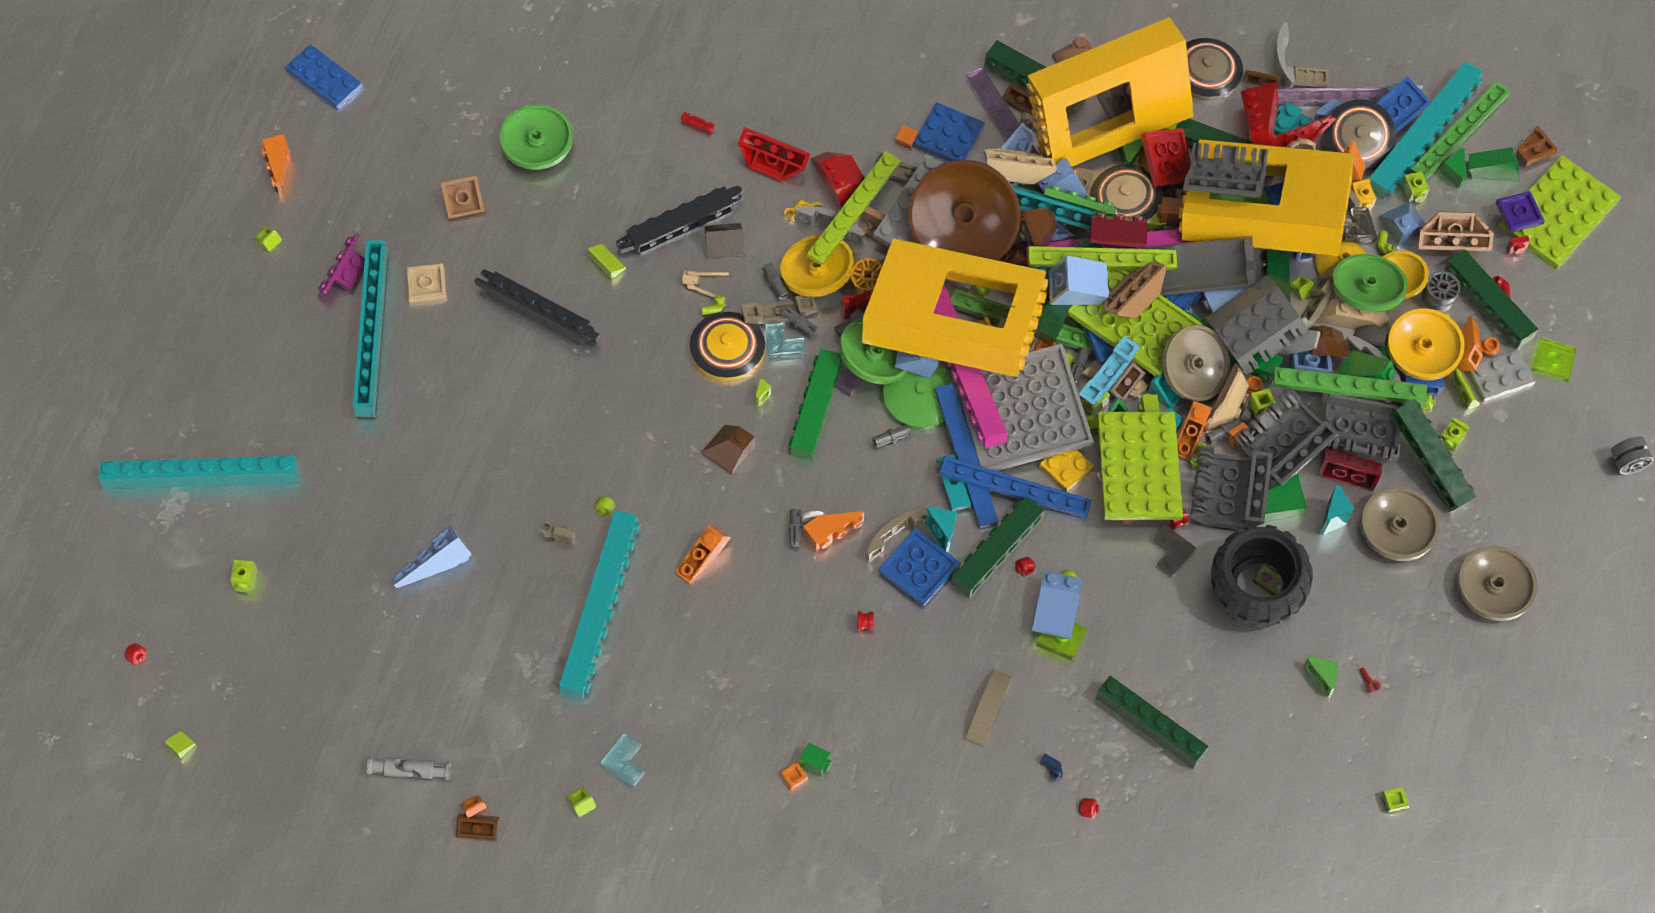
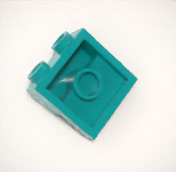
(1289, 118)

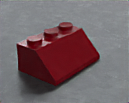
(1118, 230)
(1350, 469)

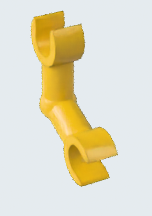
(800, 203)

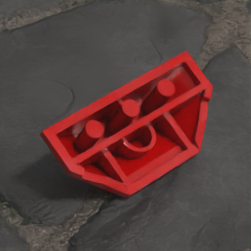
(771, 155)
(839, 175)

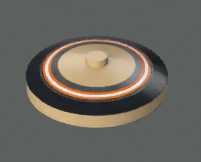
(1129, 190)

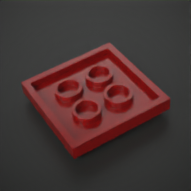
(1166, 156)

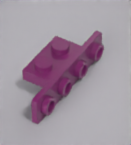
(346, 269)

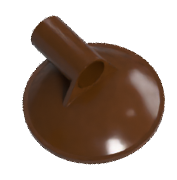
(965, 210)

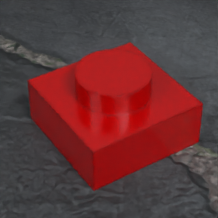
(1517, 245)

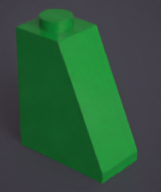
(1494, 165)
(1367, 366)
(1286, 501)

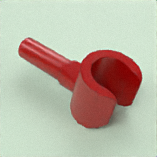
(1369, 681)

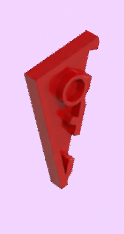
(1308, 131)
(852, 303)

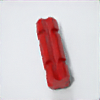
(697, 122)

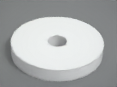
(807, 517)

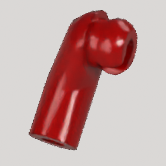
(1503, 284)

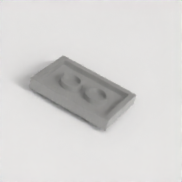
(1501, 376)

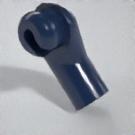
(1054, 765)

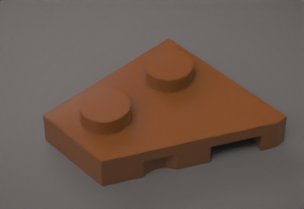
(1536, 147)

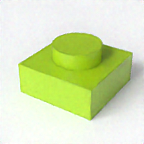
(1395, 799)

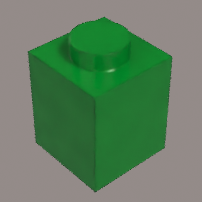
(815, 759)

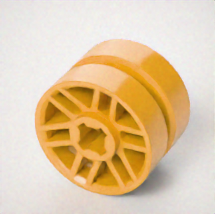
(861, 271)

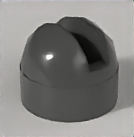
(1246, 415)

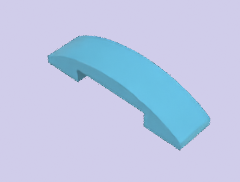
(1110, 371)

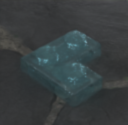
(781, 348)
(619, 763)

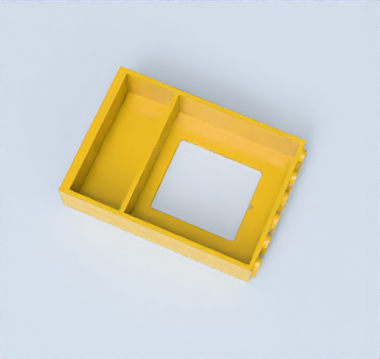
(1159, 87)
(1309, 209)
(908, 290)

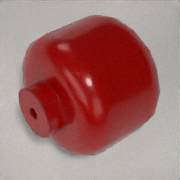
(1025, 566)
(135, 653)
(1089, 807)

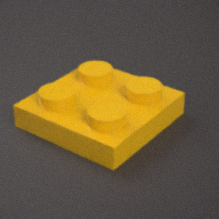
(1067, 468)

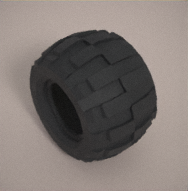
(1268, 547)

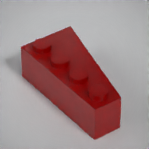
(1260, 111)

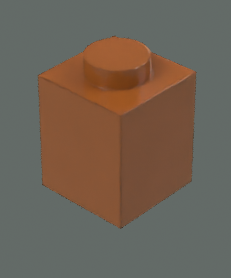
(1170, 210)

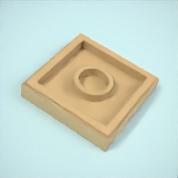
(426, 283)

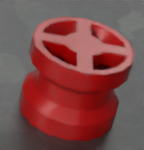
(1174, 524)
(865, 621)

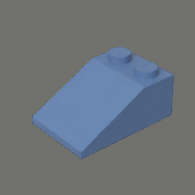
(1064, 178)
(1309, 362)
(1057, 604)

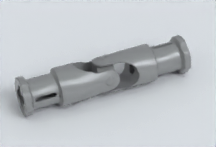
(418, 768)

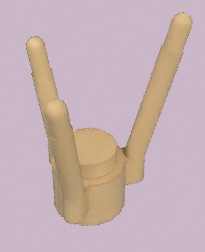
(692, 277)

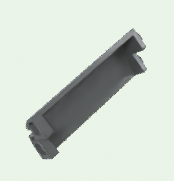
(1210, 266)

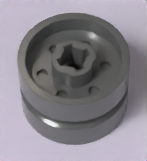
(1440, 291)
(1632, 455)

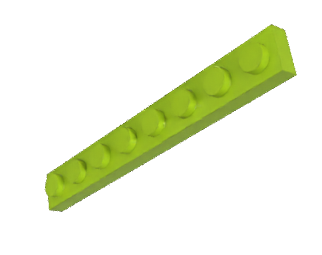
(853, 208)
(1113, 257)

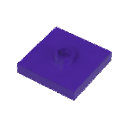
(1519, 211)

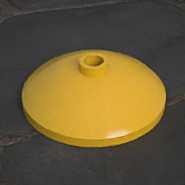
(1326, 263)
(1413, 268)

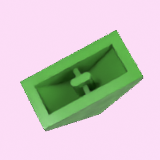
(1323, 672)

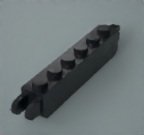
(680, 221)
(537, 308)

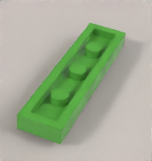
(1088, 201)

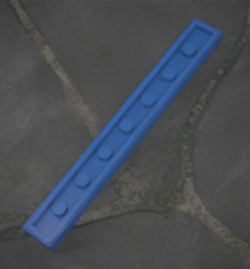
(965, 451)
(1015, 487)

